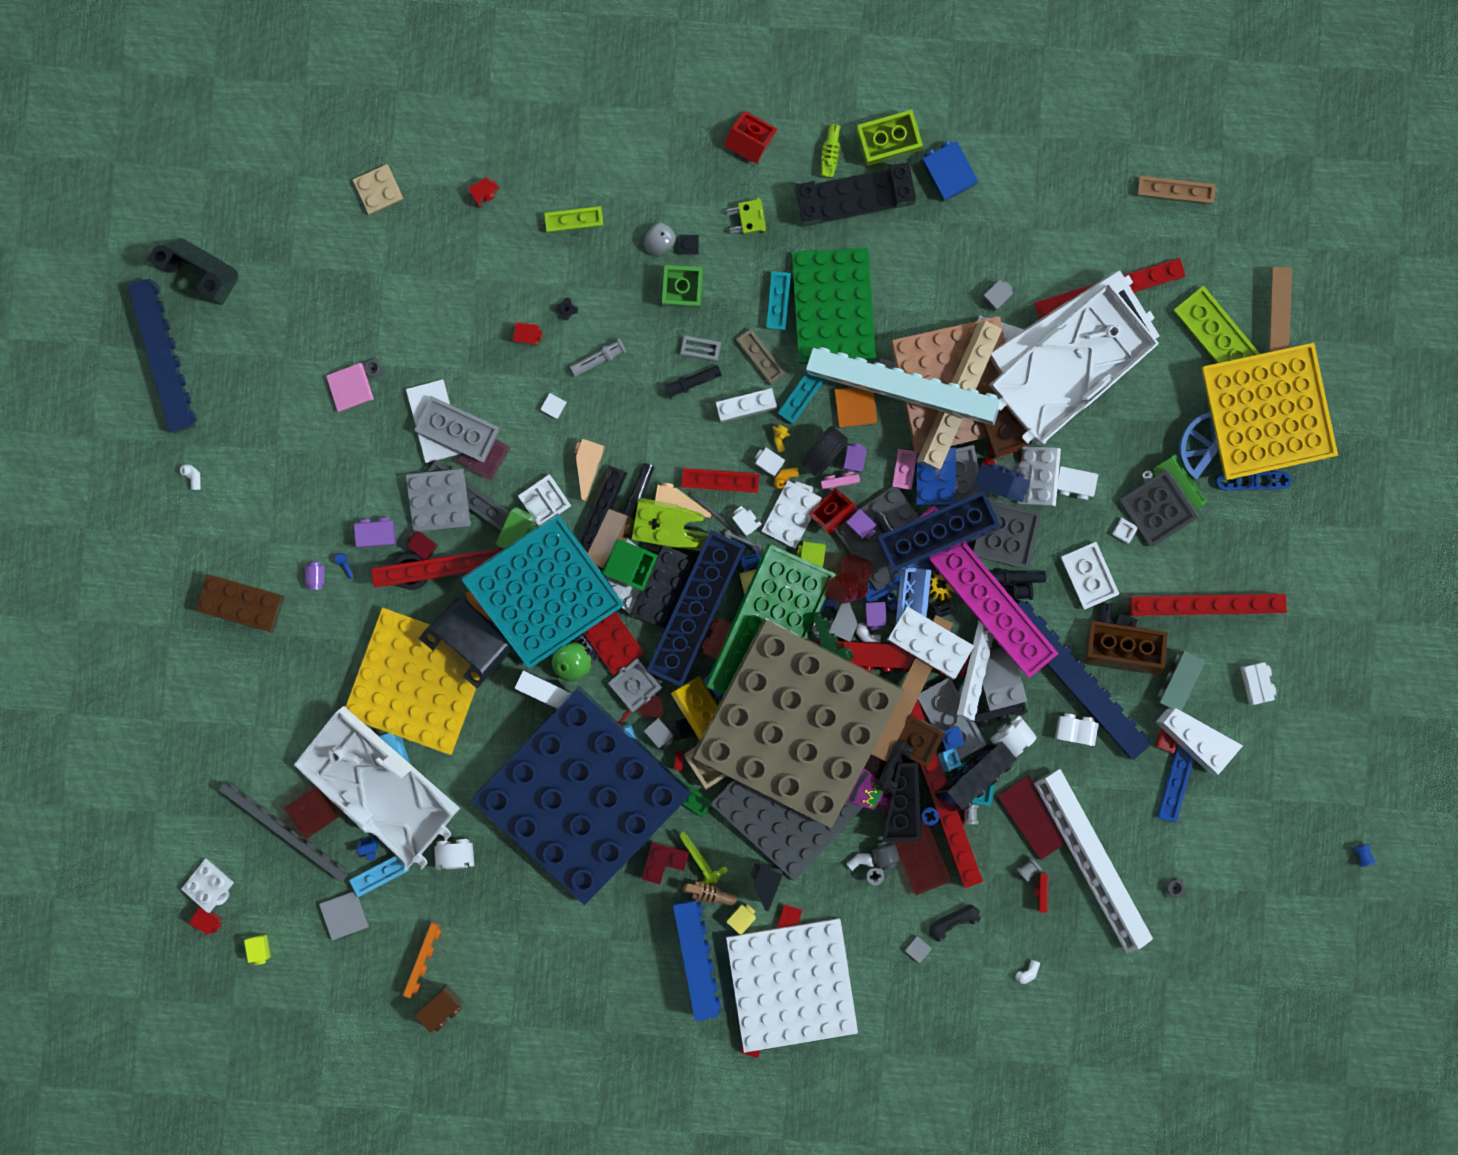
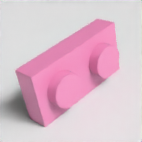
(904, 469)
(833, 482)

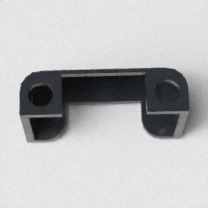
(172, 253)
(471, 638)

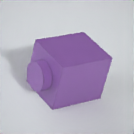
(855, 458)
(861, 525)
(875, 615)

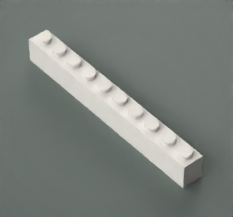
(1093, 861)

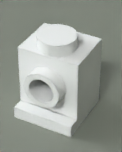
(745, 520)

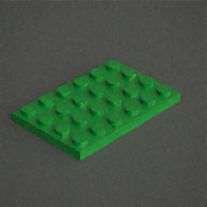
(834, 303)

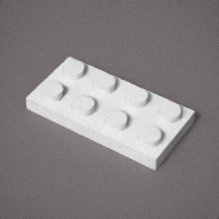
(930, 643)

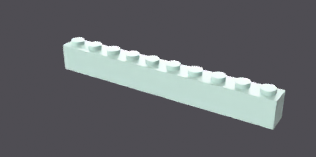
(903, 386)

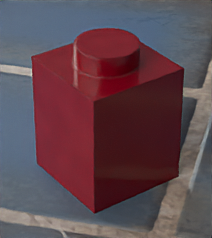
(422, 545)

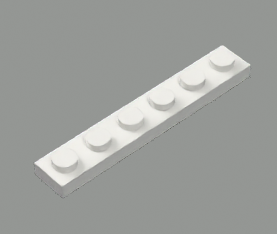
(975, 673)

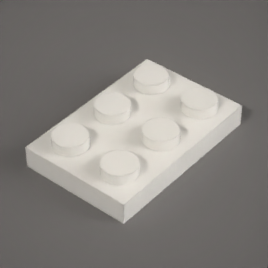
(1044, 474)
(790, 514)
(1089, 575)

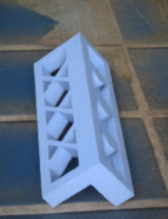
(918, 591)

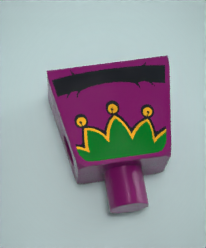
(867, 792)

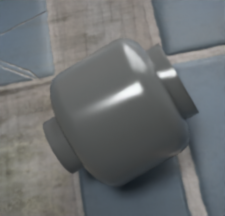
(885, 855)

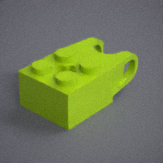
(671, 527)

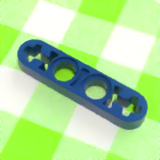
(1253, 482)

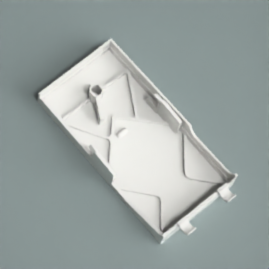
(1073, 364)

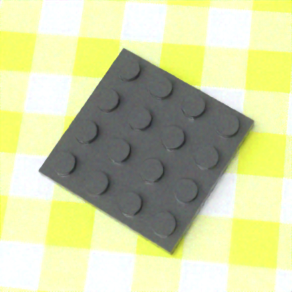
(898, 513)

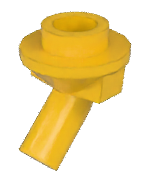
(780, 433)

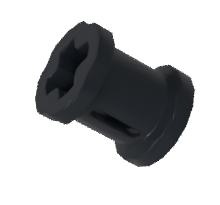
(1022, 591)
(950, 608)

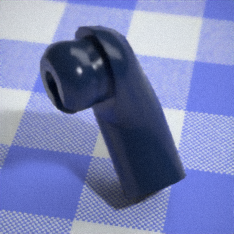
(891, 602)

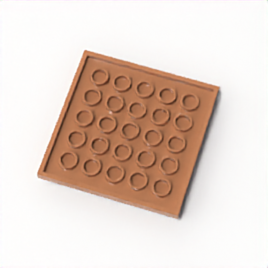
(938, 356)

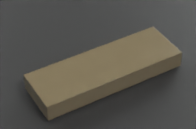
(760, 356)

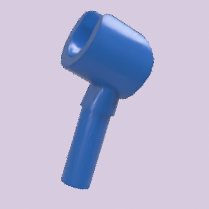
(342, 559)

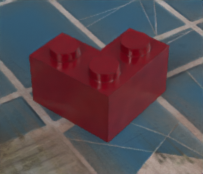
(661, 856)

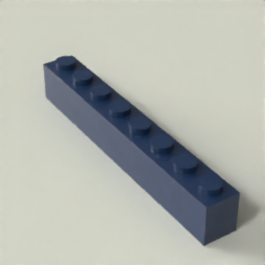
(162, 356)

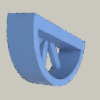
(1208, 454)

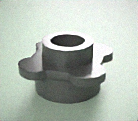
(373, 363)
(1179, 890)

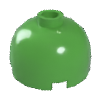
(571, 662)

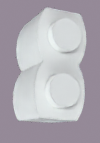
(1076, 730)

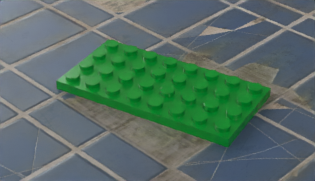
(781, 590)

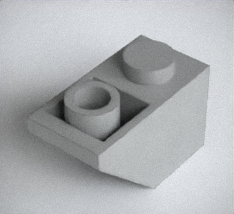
(844, 622)

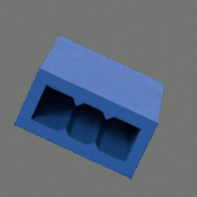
(949, 170)

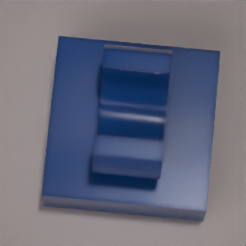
(368, 846)

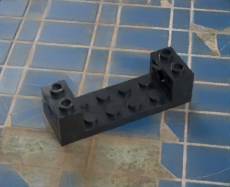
(855, 195)

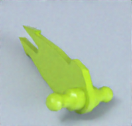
(711, 877)

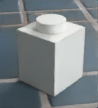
(769, 461)

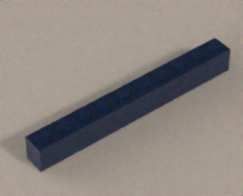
(1089, 694)

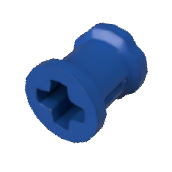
(750, 561)
(931, 821)
(1364, 855)

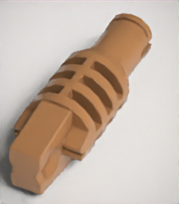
(709, 893)

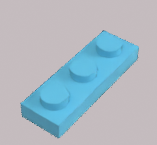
(378, 875)

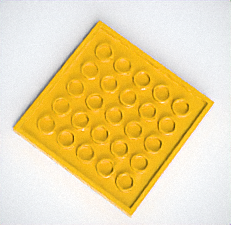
(1269, 411)
(410, 687)

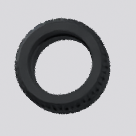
(824, 451)

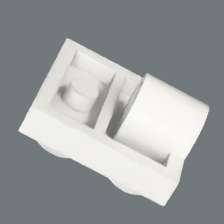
(544, 500)
(208, 886)

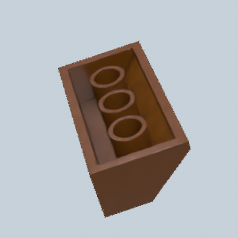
(1126, 648)

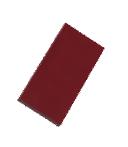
(1032, 817)

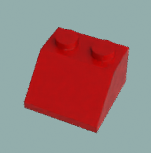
(750, 137)
(832, 511)

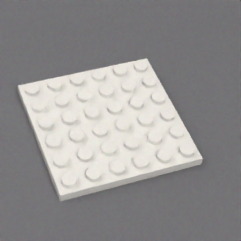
(791, 985)

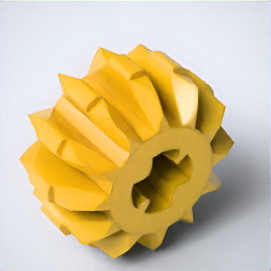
(941, 591)

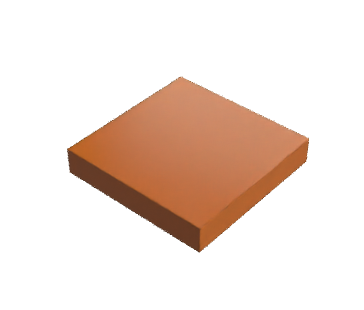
(855, 407)

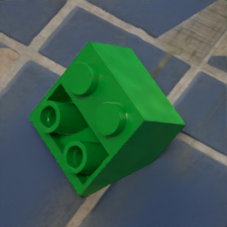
(629, 564)

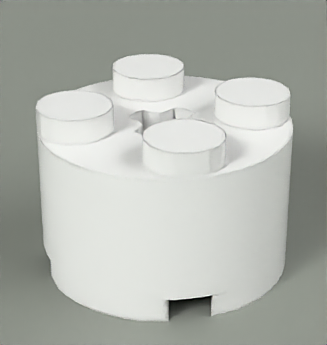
(1015, 735)
(454, 855)

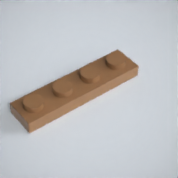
(1176, 190)

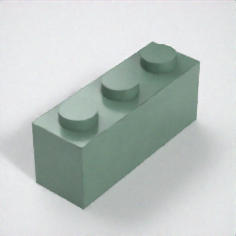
(1180, 680)

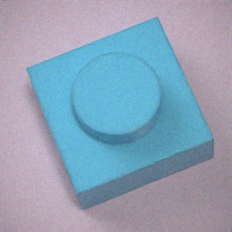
(949, 760)

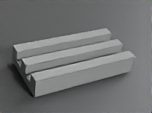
(697, 355)

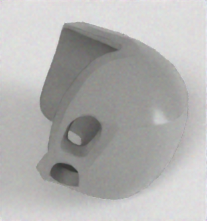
(656, 243)

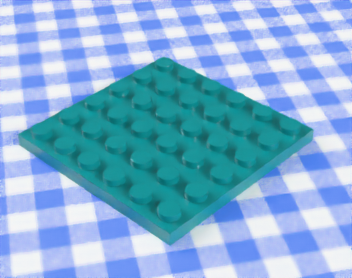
(543, 591)

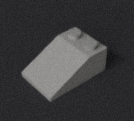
(1002, 681)

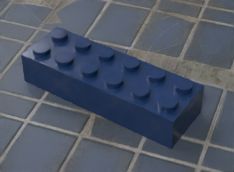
(938, 532)

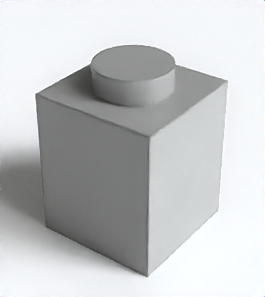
(998, 294)
(659, 733)

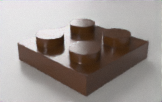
(1005, 434)
(923, 738)

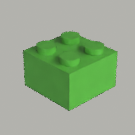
(682, 287)

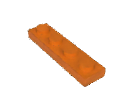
(420, 967)

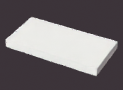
(418, 399)

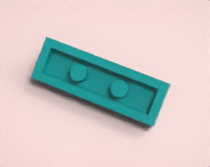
(778, 300)
(800, 397)

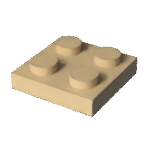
(378, 189)

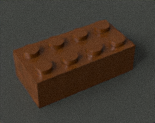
(240, 603)

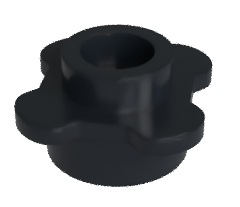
(571, 309)

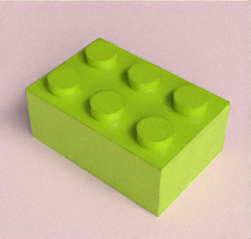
(889, 137)

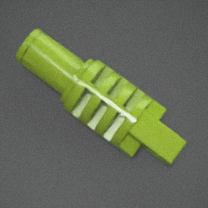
(830, 152)

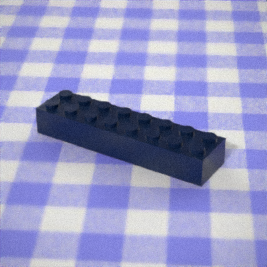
(696, 608)

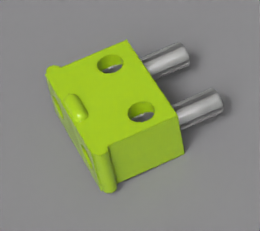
(753, 217)

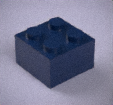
(1002, 481)

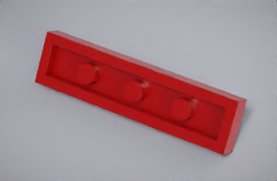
(720, 480)

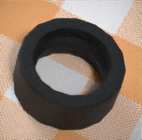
(410, 557)

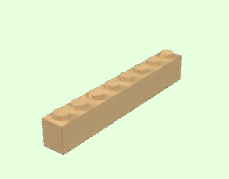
(966, 376)

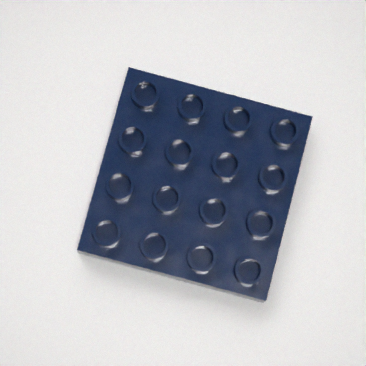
(581, 795)

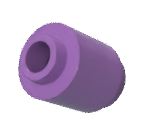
(314, 575)

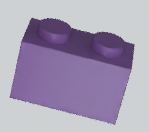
(375, 533)

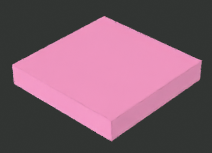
(350, 387)

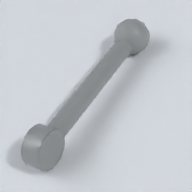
(756, 547)

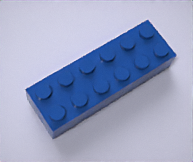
(696, 961)

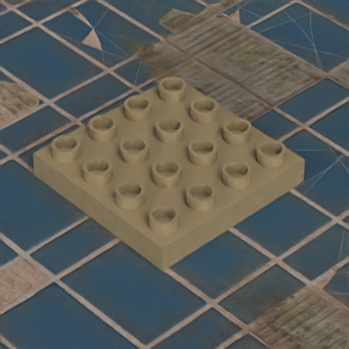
(798, 722)

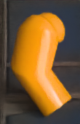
(783, 476)

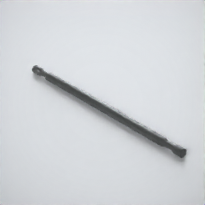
(720, 518)

